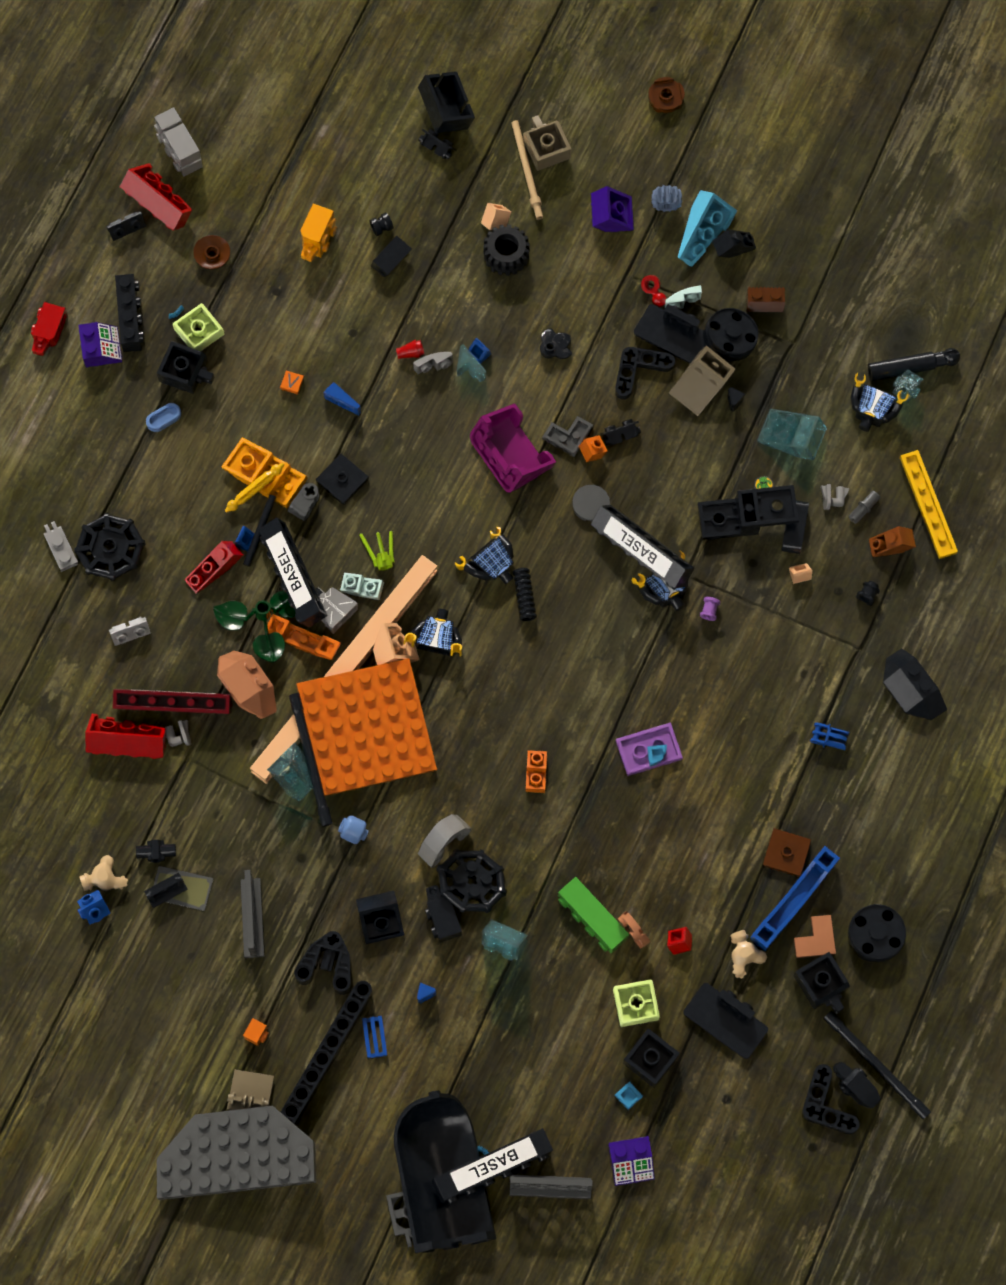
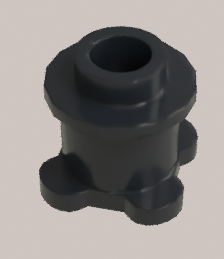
(868, 592)

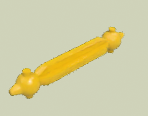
(254, 487)

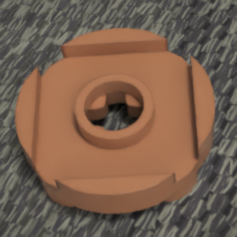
(633, 929)

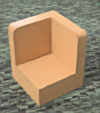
(495, 216)

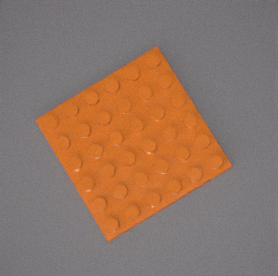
(366, 727)

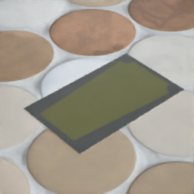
(197, 885)

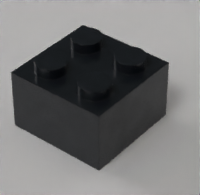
(651, 1058)

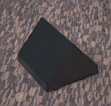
(735, 398)

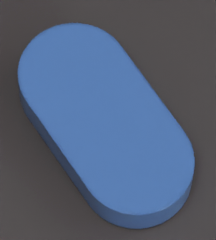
(163, 417)

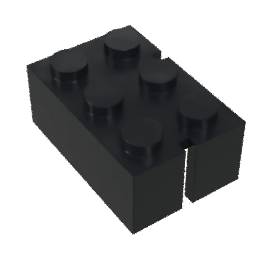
(446, 102)

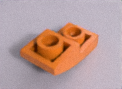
(536, 771)

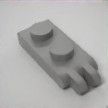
(60, 547)

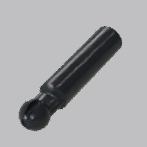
(914, 363)

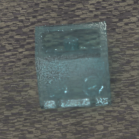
(292, 773)

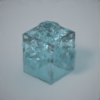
(909, 383)

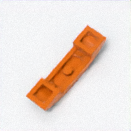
(302, 639)

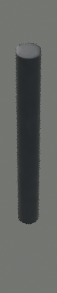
(256, 538)

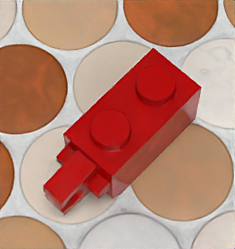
(48, 327)

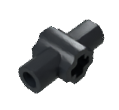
(156, 851)

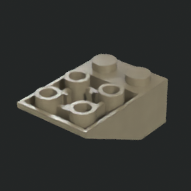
(702, 380)

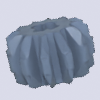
(666, 198)

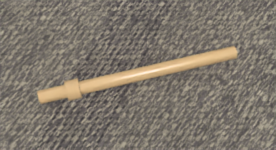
(535, 200)

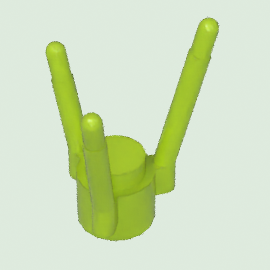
(383, 560)

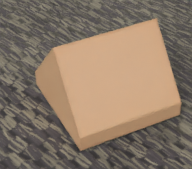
(800, 573)

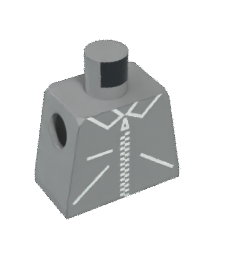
(338, 608)

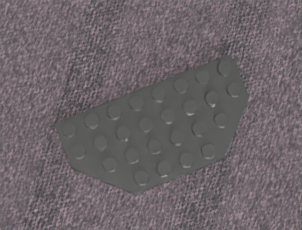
(235, 1154)

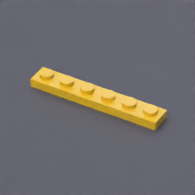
(928, 504)

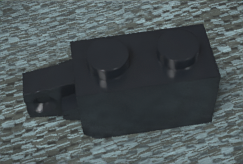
(443, 916)

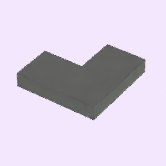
(568, 440)

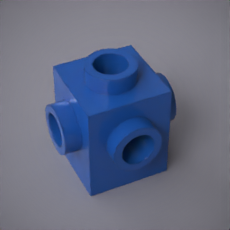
(93, 907)

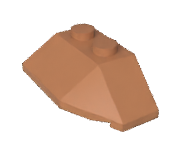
(247, 683)

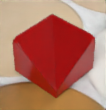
(679, 940)

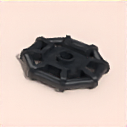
(113, 556)
(475, 871)

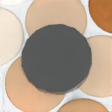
(588, 501)

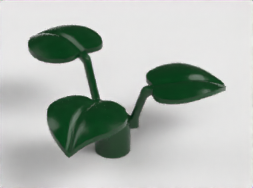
(268, 646)

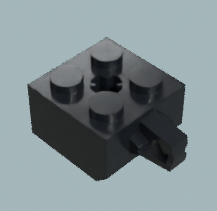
(184, 378)
(826, 993)

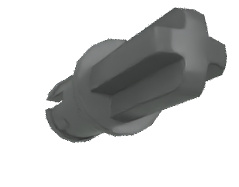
(864, 507)

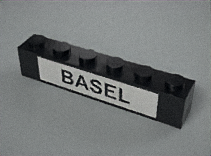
(642, 546)
(293, 573)
(491, 1166)

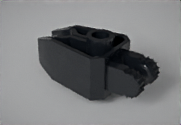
(854, 1083)

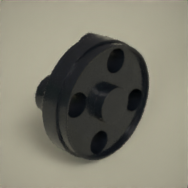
(731, 334)
(876, 933)

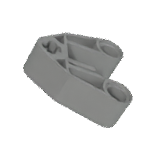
(440, 836)

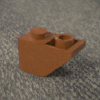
(892, 542)

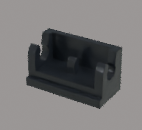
(390, 256)

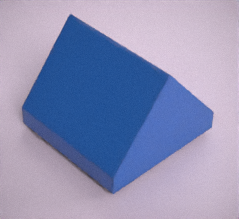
(479, 350)
(244, 539)
(425, 993)

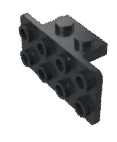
(671, 331)
(726, 1019)

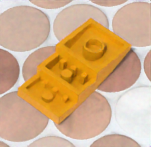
(251, 461)

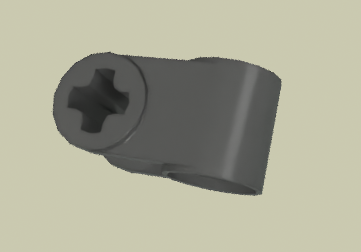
(303, 504)

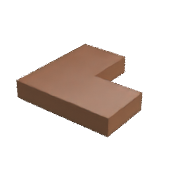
(820, 942)

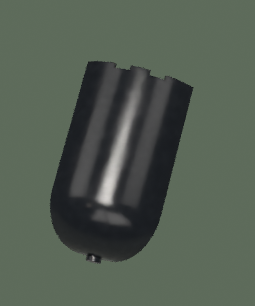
(429, 1141)

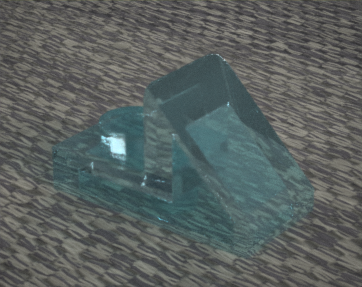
(468, 361)

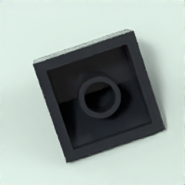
(380, 917)

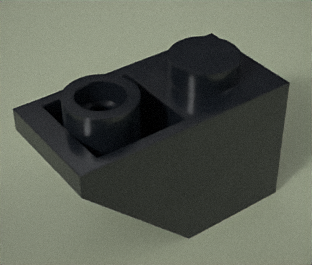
(733, 243)

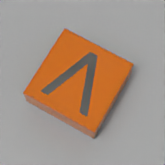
(292, 382)

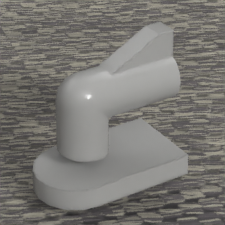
(839, 501)
(177, 740)

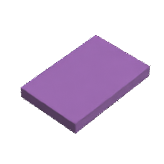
(634, 748)

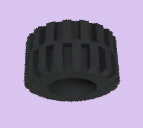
(506, 236)

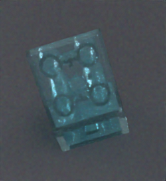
(793, 433)
(503, 939)

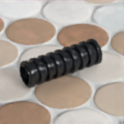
(524, 594)

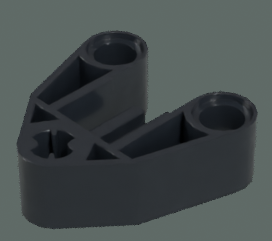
(311, 959)

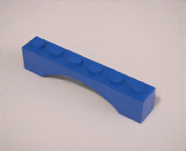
(794, 899)

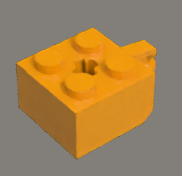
(317, 232)

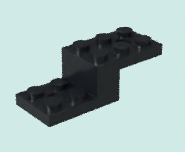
(748, 512)

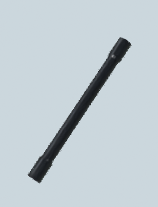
(323, 809)
(915, 1103)

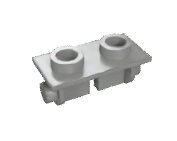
(122, 634)

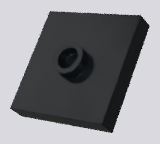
(342, 479)

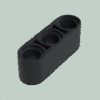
(795, 532)

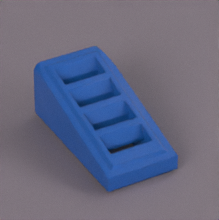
(341, 398)

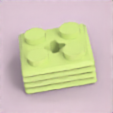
(200, 318)
(644, 993)

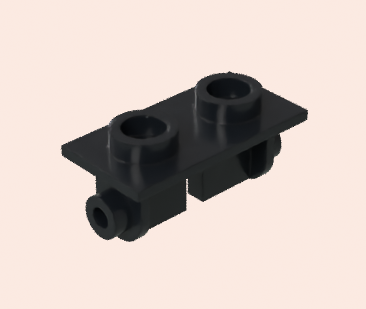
(431, 139)
(127, 226)
(613, 433)
(165, 890)

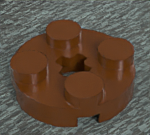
(663, 104)

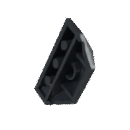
(912, 686)

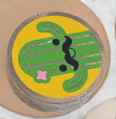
(763, 482)

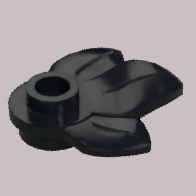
(557, 343)

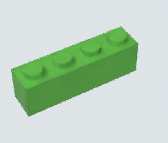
(592, 915)

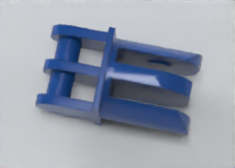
(833, 737)

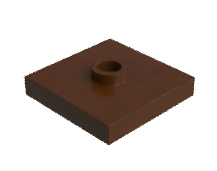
(786, 852)

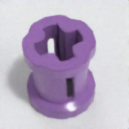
(710, 608)

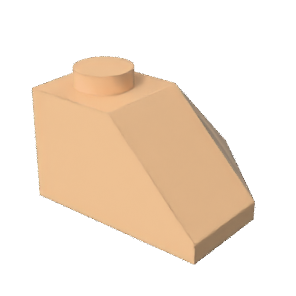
(391, 647)

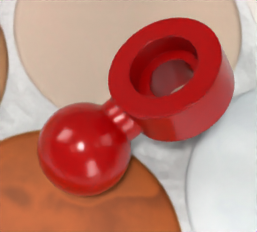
(658, 298)

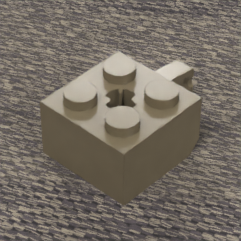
(546, 143)

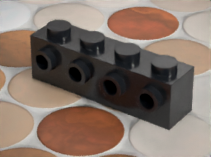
(128, 312)

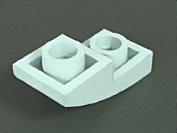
(689, 294)
(362, 587)

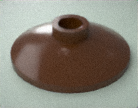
(208, 245)

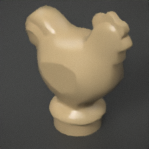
(103, 876)
(744, 953)

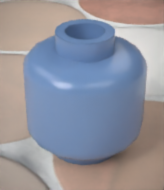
(353, 829)

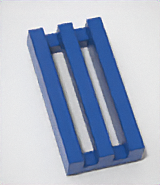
(372, 1020)

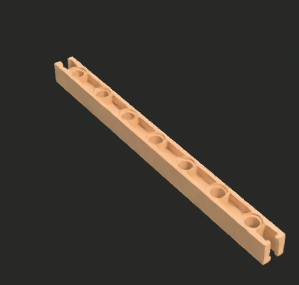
(355, 654)

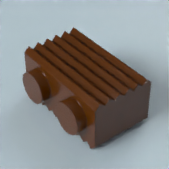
(765, 299)

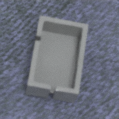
(177, 142)

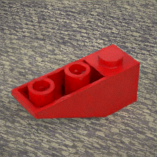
(214, 565)

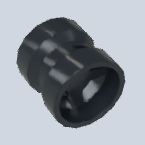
(380, 224)

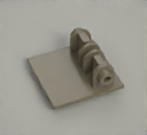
(249, 1090)

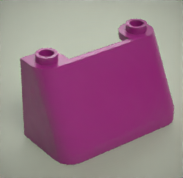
(508, 449)

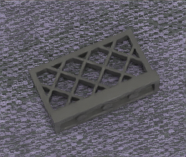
(252, 916)
(550, 1186)

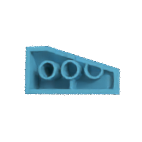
(706, 221)

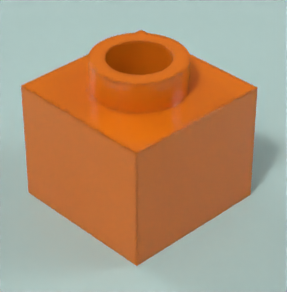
(593, 448)
(256, 1032)

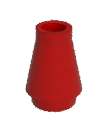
(410, 350)

